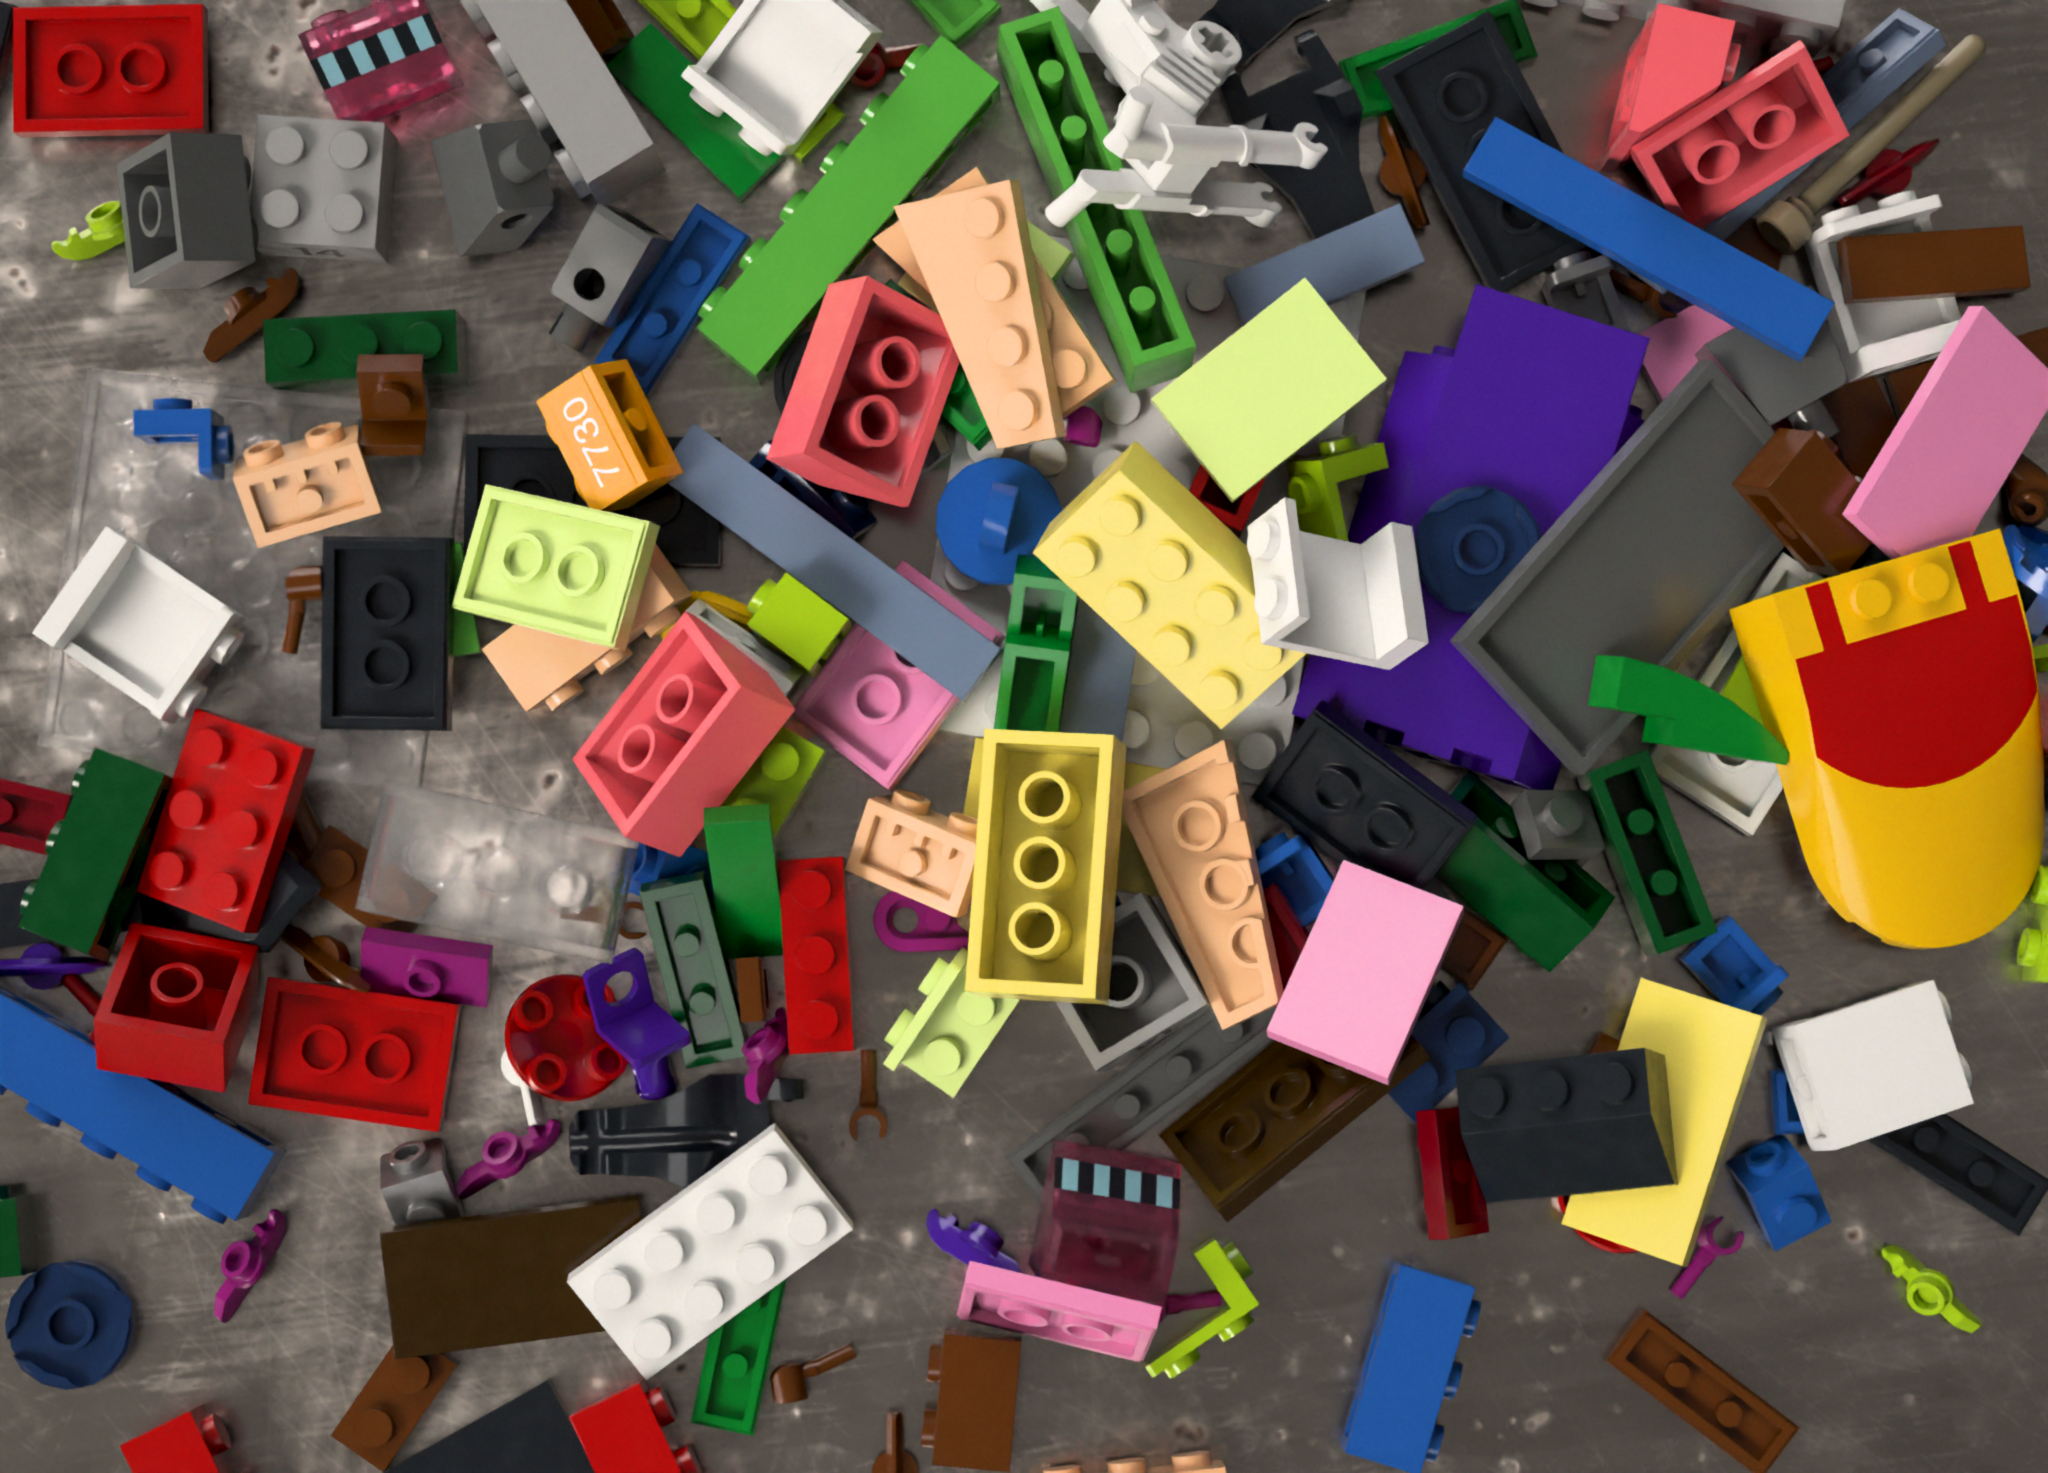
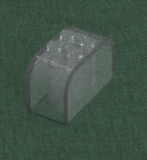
(497, 872)

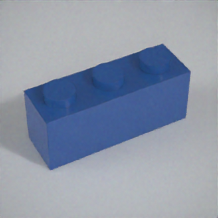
(1410, 1368)

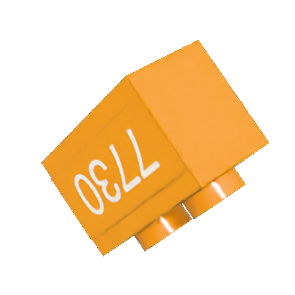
(609, 436)

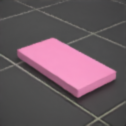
(1953, 441)

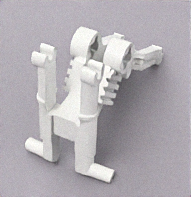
(1167, 87)

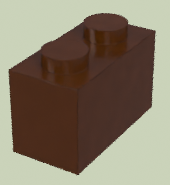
(1801, 497)
(974, 1400)

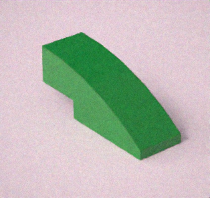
(1035, 649)
(1681, 711)

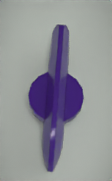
(45, 966)
(974, 1244)

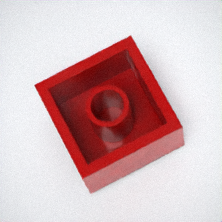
(177, 1007)

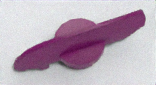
(765, 1056)
(506, 1156)
(245, 1263)

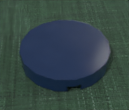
(1471, 545)
(71, 1324)

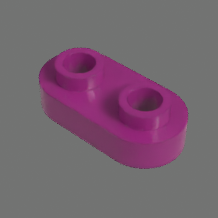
(933, 933)

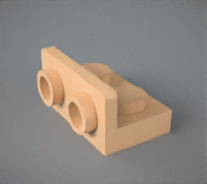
(305, 484)
(916, 851)

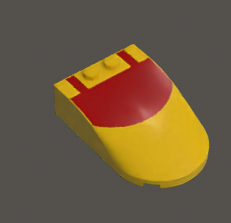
(1908, 737)

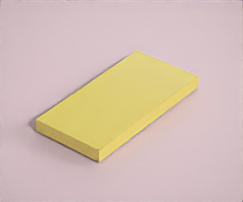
(1707, 1068)

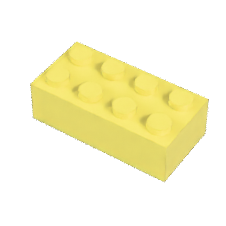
(1167, 582)
(1046, 866)

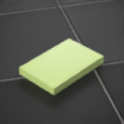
(1268, 390)
(555, 567)

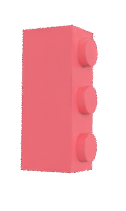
(1668, 71)
(1741, 139)
(867, 393)
(681, 736)

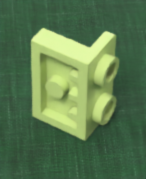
(948, 1029)

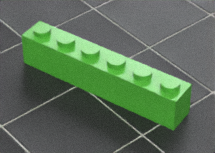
(834, 224)
(1109, 242)

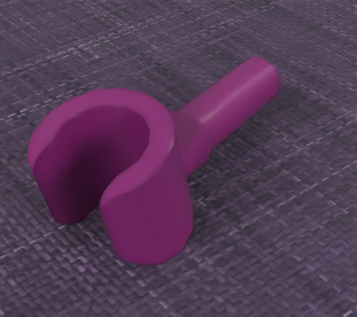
(1083, 427)
(1705, 1256)
(1176, 1304)

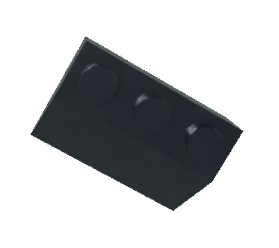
(1568, 1125)

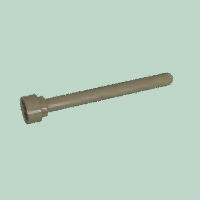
(1789, 222)

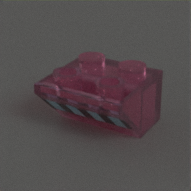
(381, 58)
(1108, 1221)

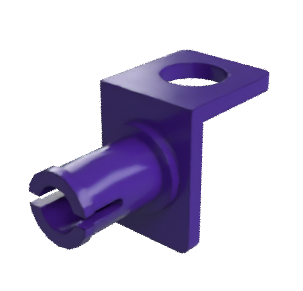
(636, 1025)

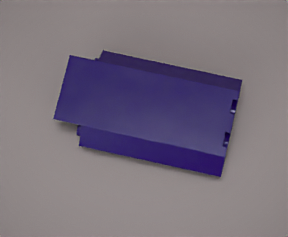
(1518, 407)

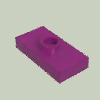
(427, 966)

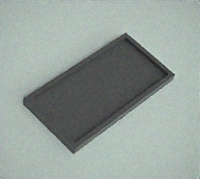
(1629, 567)

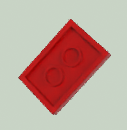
(110, 70)
(226, 820)
(354, 1054)

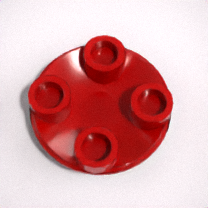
(556, 1042)

